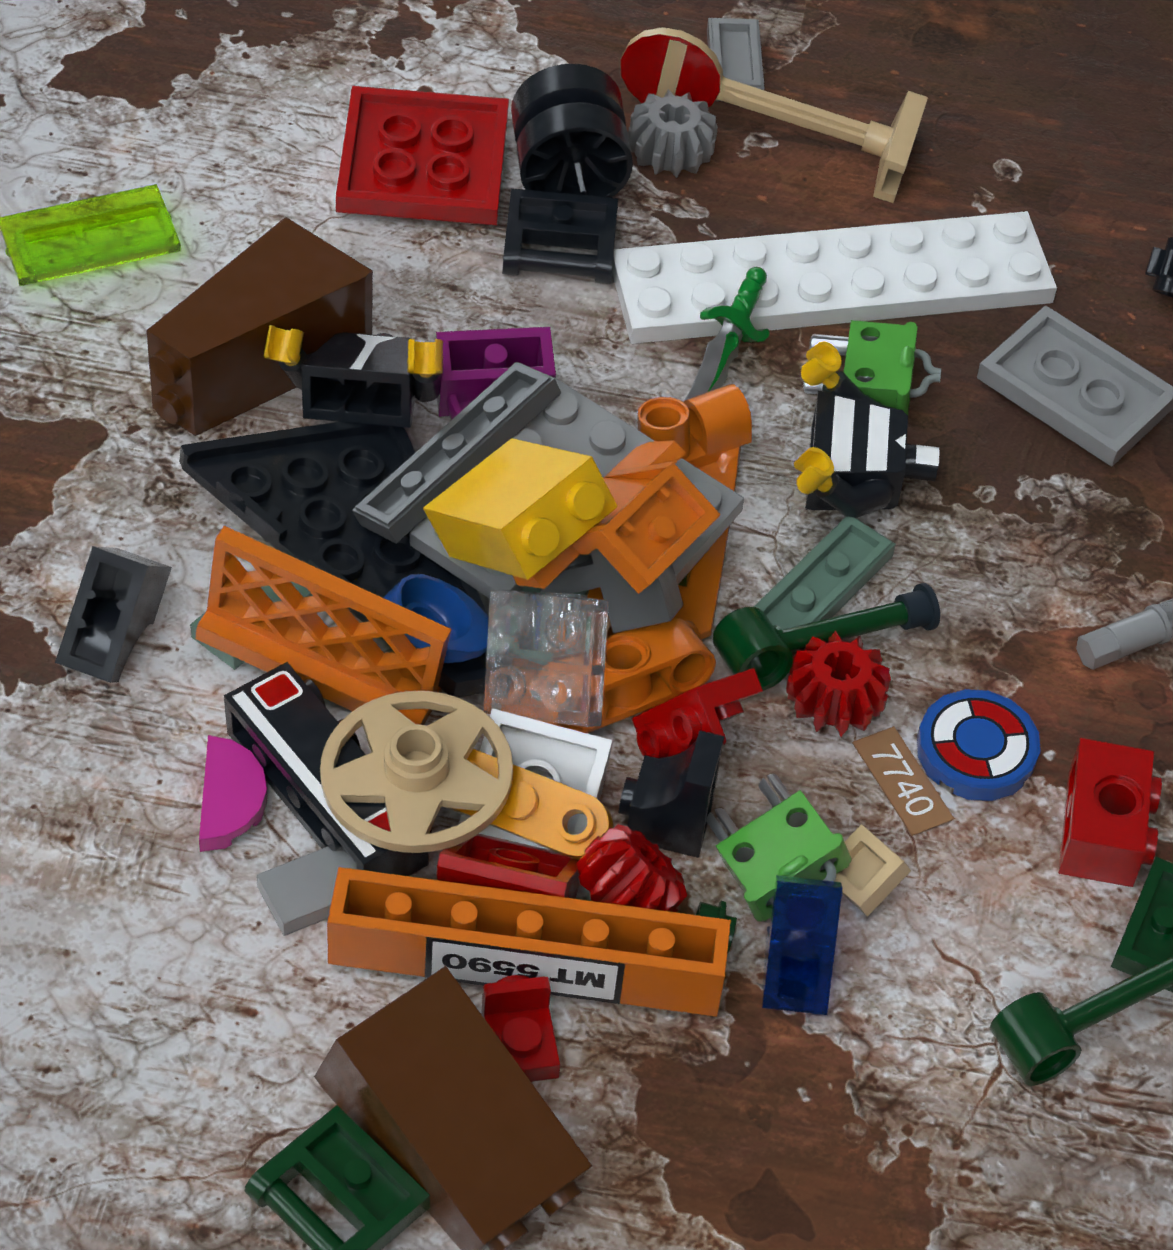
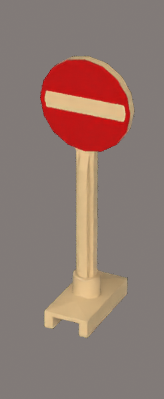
(684, 64)

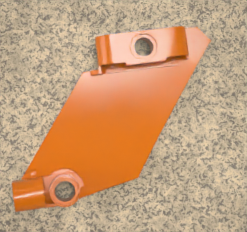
(670, 658)

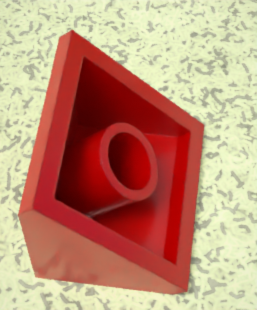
(509, 866)

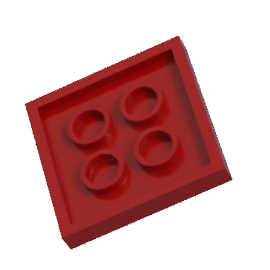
(423, 155)

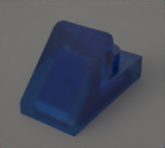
(801, 945)

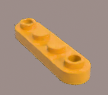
(541, 809)

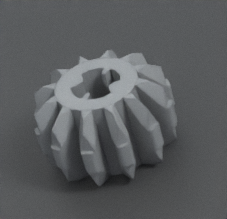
(672, 133)

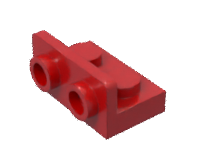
(677, 722)

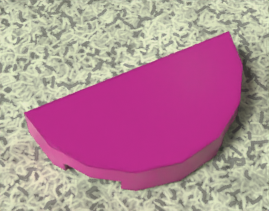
(231, 793)

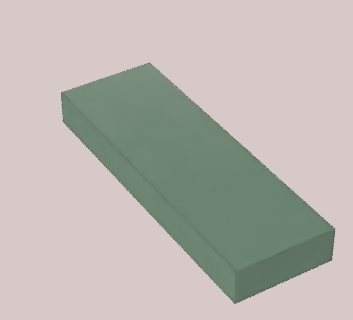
(827, 575)

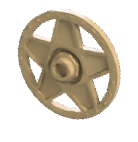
(416, 771)

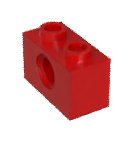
(1101, 843)

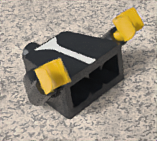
(360, 375)

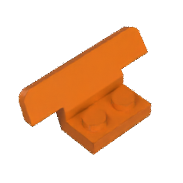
(651, 526)

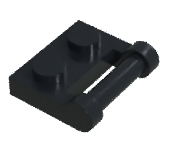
(560, 222)

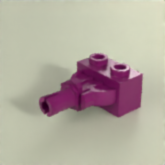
(481, 356)

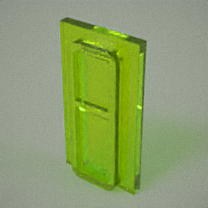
(88, 234)

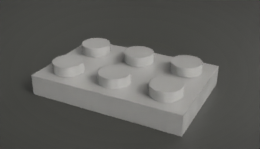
(1077, 385)

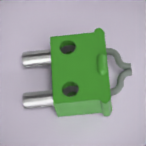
(881, 361)
(781, 842)

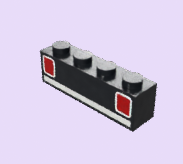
(287, 731)

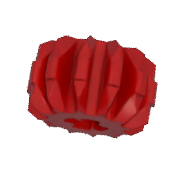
(838, 683)
(630, 872)

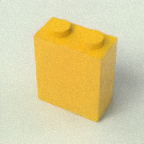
(520, 507)

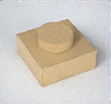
(872, 872)

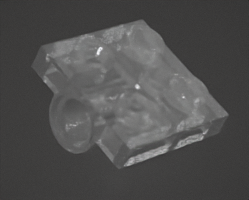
(546, 656)

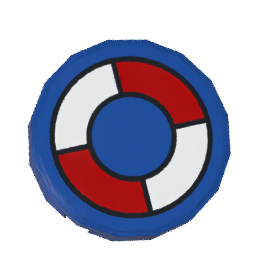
(978, 744)

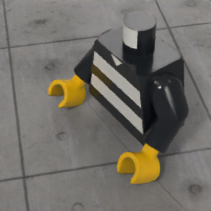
(855, 445)

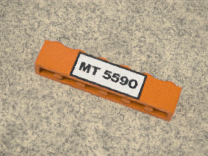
(495, 933)

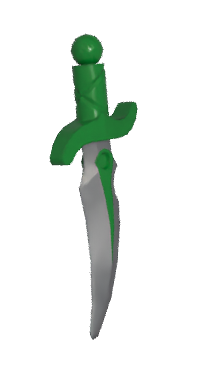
(735, 328)

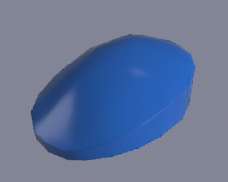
(447, 607)

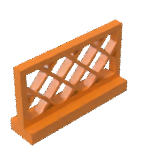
(338, 659)

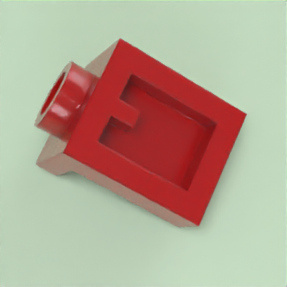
(522, 1021)

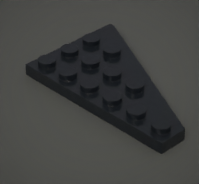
(300, 498)

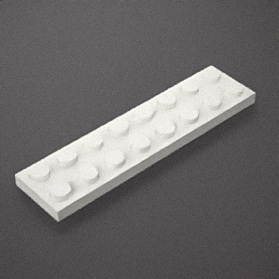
(835, 275)

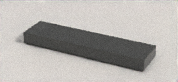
(455, 450)

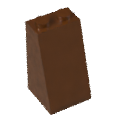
(212, 344)
(455, 1114)

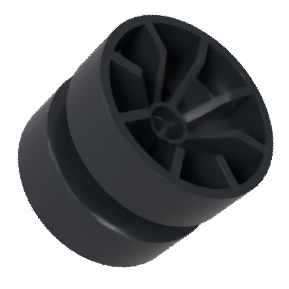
(571, 132)

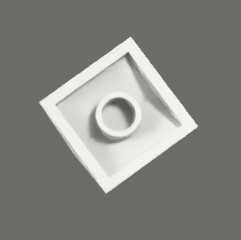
(555, 753)

